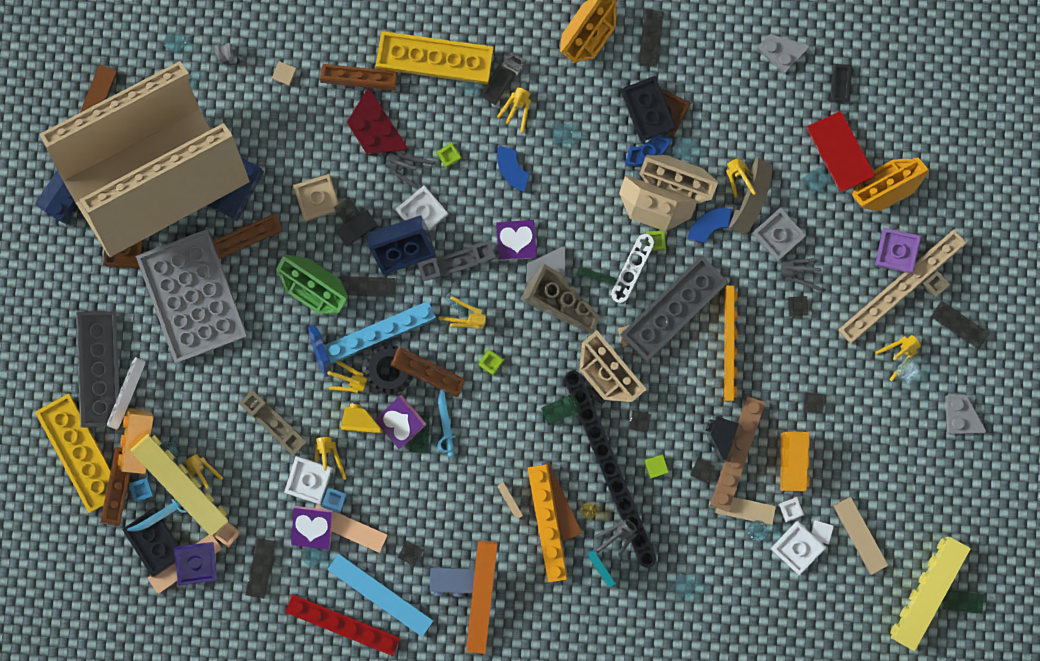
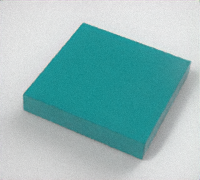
(600, 568)

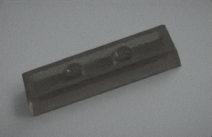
(650, 38)
(368, 286)
(959, 325)
(261, 568)

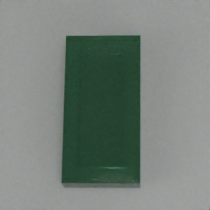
(595, 276)
(561, 409)
(963, 601)

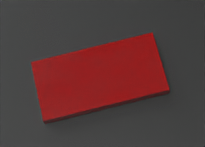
(840, 152)

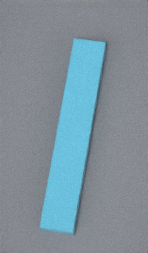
(380, 595)

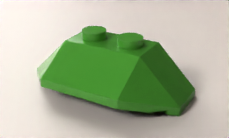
(311, 284)

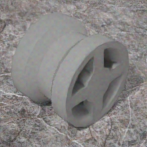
(224, 53)

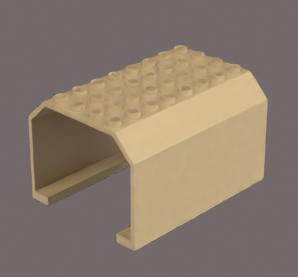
(144, 159)

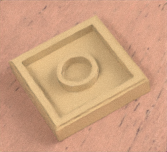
(316, 197)

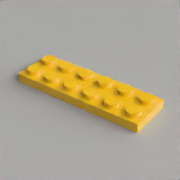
(434, 57)
(76, 450)

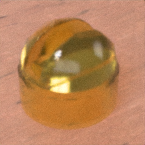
(588, 510)

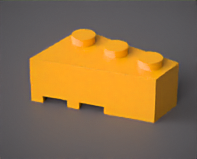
(137, 425)
(794, 461)

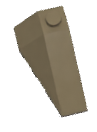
(554, 296)

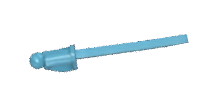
(446, 427)
(158, 516)

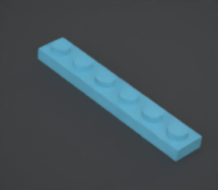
(379, 332)

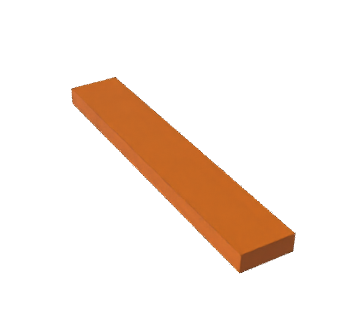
(481, 596)

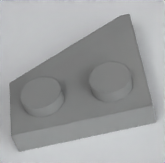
(782, 51)
(554, 259)
(961, 416)

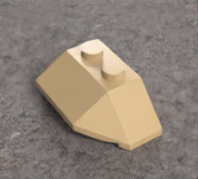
(678, 177)
(655, 204)
(607, 371)

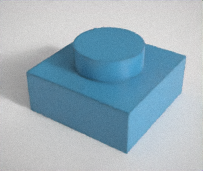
(141, 490)
(333, 500)

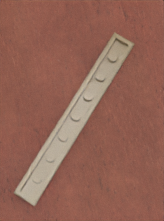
(902, 287)

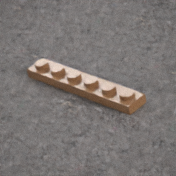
(738, 454)

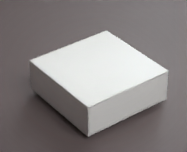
(791, 509)
(822, 531)

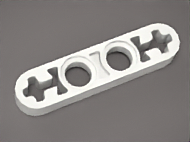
(630, 267)
(126, 393)

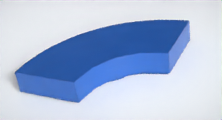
(654, 146)
(510, 169)
(708, 223)
(319, 350)

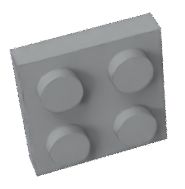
(778, 234)

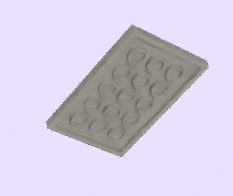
(191, 296)

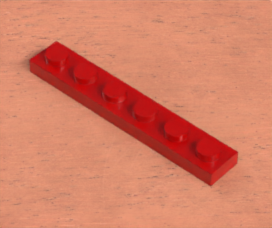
(342, 625)

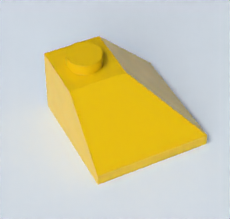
(359, 420)

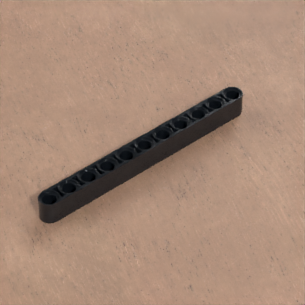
(610, 458)

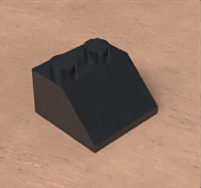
(721, 436)

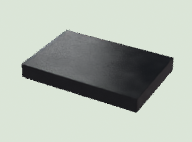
(647, 109)
(153, 544)

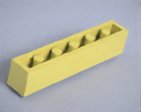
(179, 485)
(930, 593)

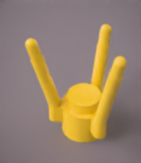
(519, 99)
(738, 168)
(475, 320)
(908, 346)
(356, 382)
(324, 446)
(195, 465)

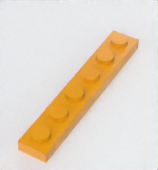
(730, 352)
(547, 523)

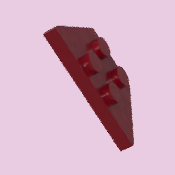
(374, 127)

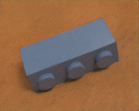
(451, 580)

